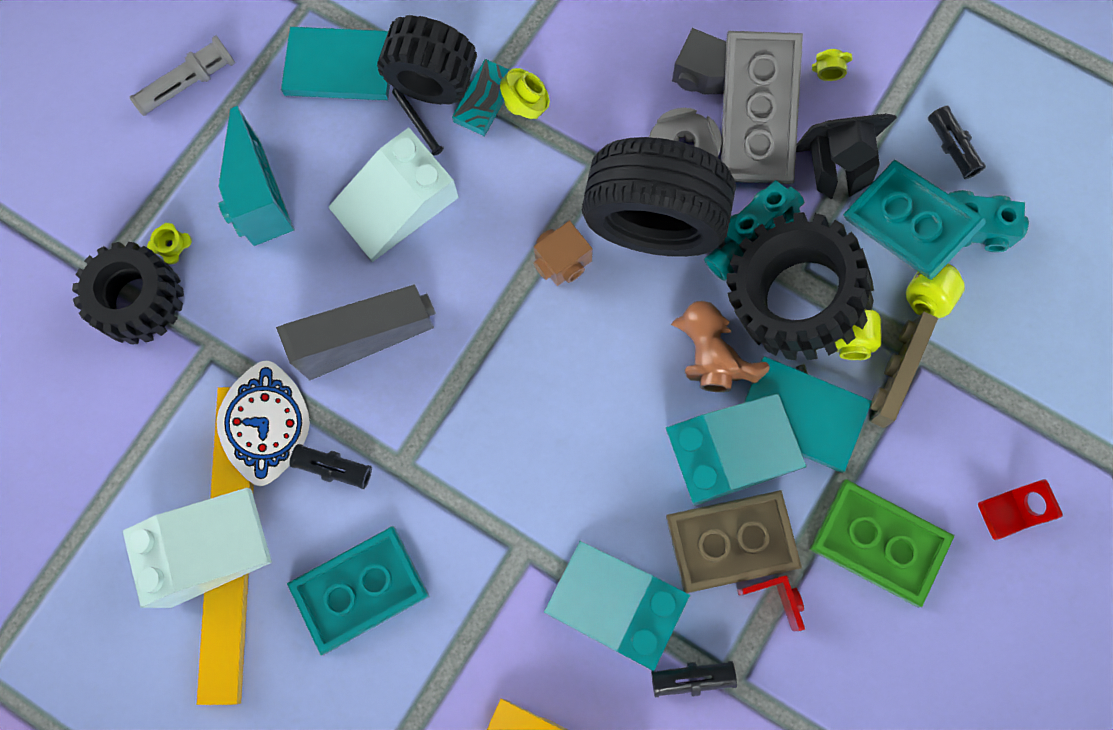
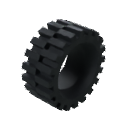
(792, 245)

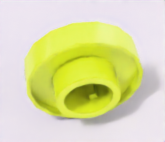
(524, 93)

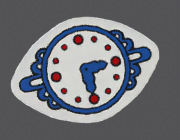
(262, 422)

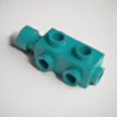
(765, 206)
(996, 233)

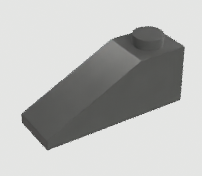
(701, 64)

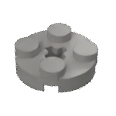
(694, 127)

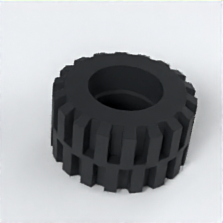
(427, 60)
(105, 278)

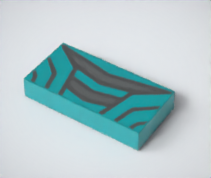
(481, 99)

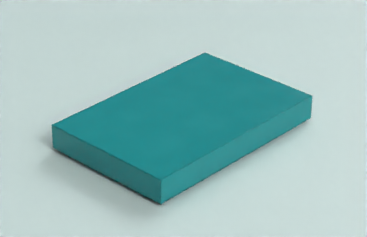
(334, 64)
(914, 219)
(820, 414)
(357, 590)

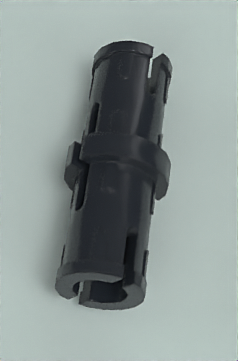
(969, 162)
(353, 474)
(722, 677)

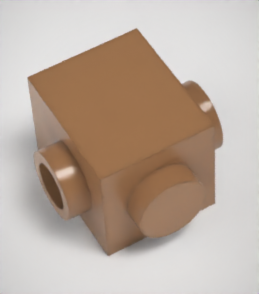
(562, 254)

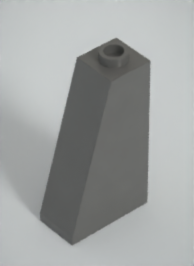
(355, 330)

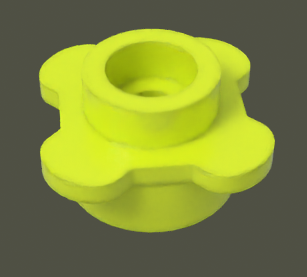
(831, 64)
(164, 234)

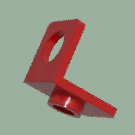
(1011, 513)
(789, 596)

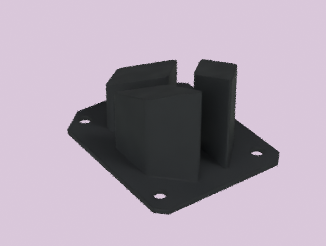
(848, 144)

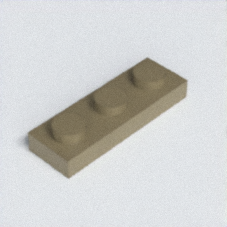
(902, 369)

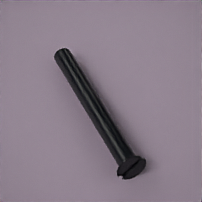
(425, 133)

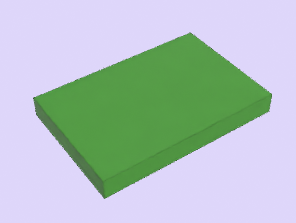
(882, 543)

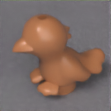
(715, 360)

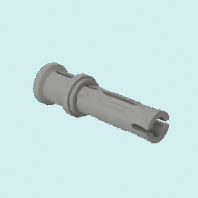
(197, 67)

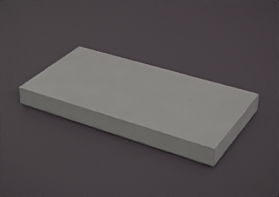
(761, 105)

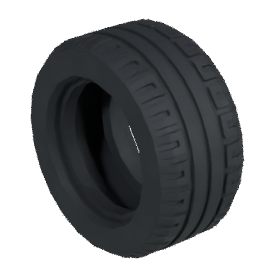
(659, 197)

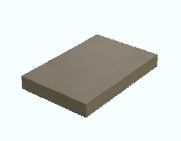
(733, 541)

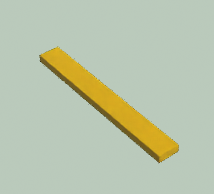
(225, 606)

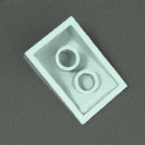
(393, 195)
(195, 549)

